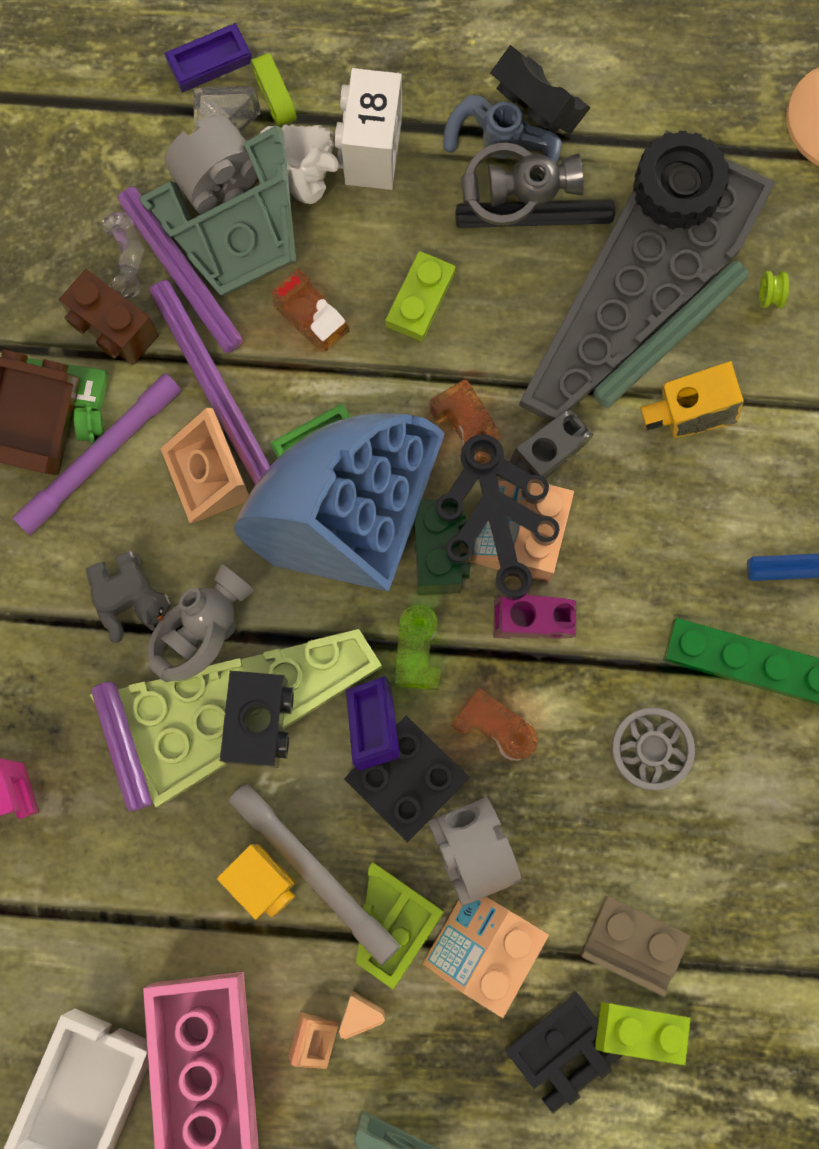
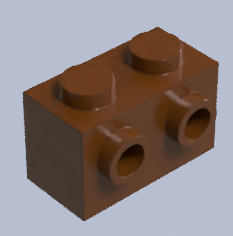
(108, 317)

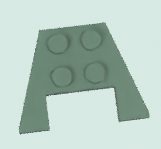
(244, 235)

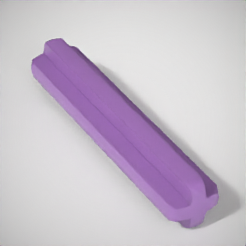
(121, 746)

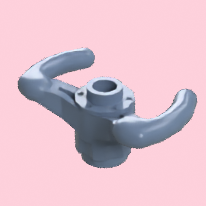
(500, 124)

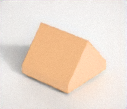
(360, 1016)
(312, 1041)

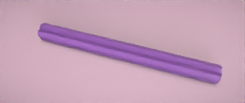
(210, 380)

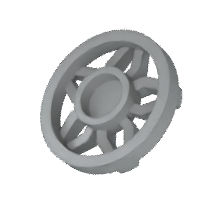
(653, 749)

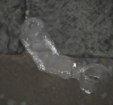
(123, 229)

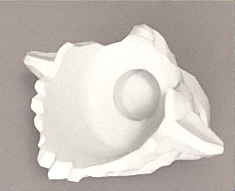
(308, 160)

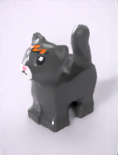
(122, 591)

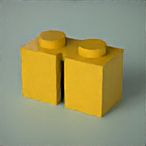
(259, 882)

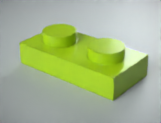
(420, 296)
(642, 1033)

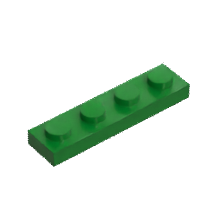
(743, 660)

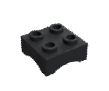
(525, 83)
(412, 786)

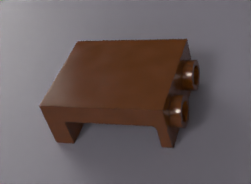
(35, 412)

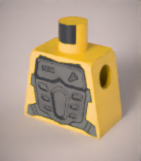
(712, 400)

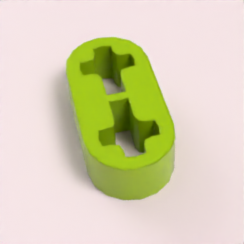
(273, 90)

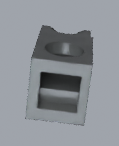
(552, 445)

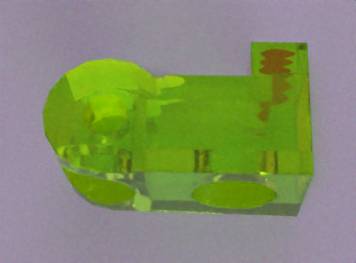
(416, 633)

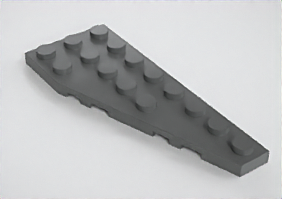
(640, 284)

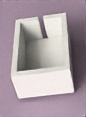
(81, 1087)

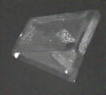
(236, 103)

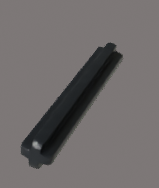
(552, 213)

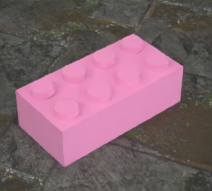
(200, 1063)

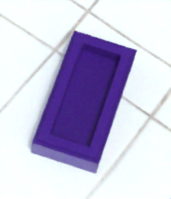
(208, 57)
(372, 723)

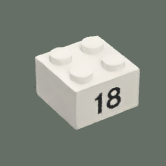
(370, 128)

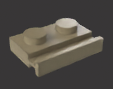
(635, 945)

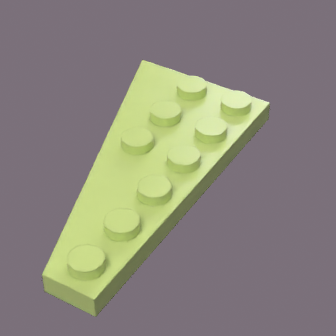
(182, 722)

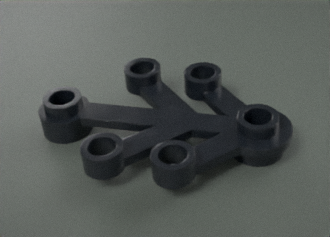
(496, 509)

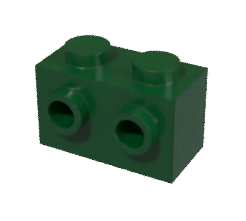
(433, 568)

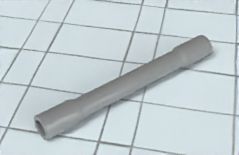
(364, 926)

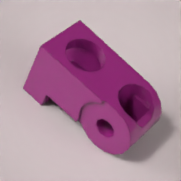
(534, 617)

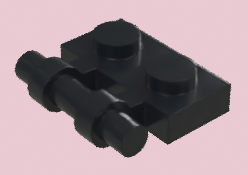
(553, 1042)

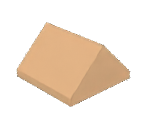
(204, 468)

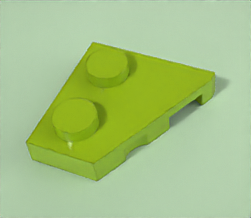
(404, 915)

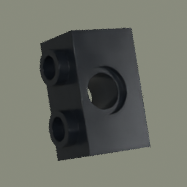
(244, 695)

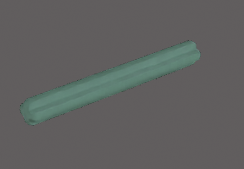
(670, 334)

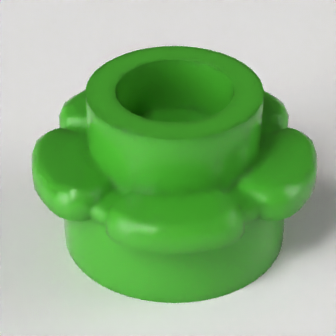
(88, 423)

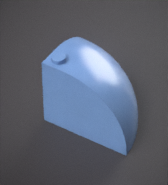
(343, 498)

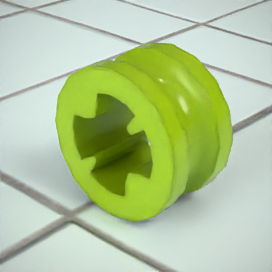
(774, 289)

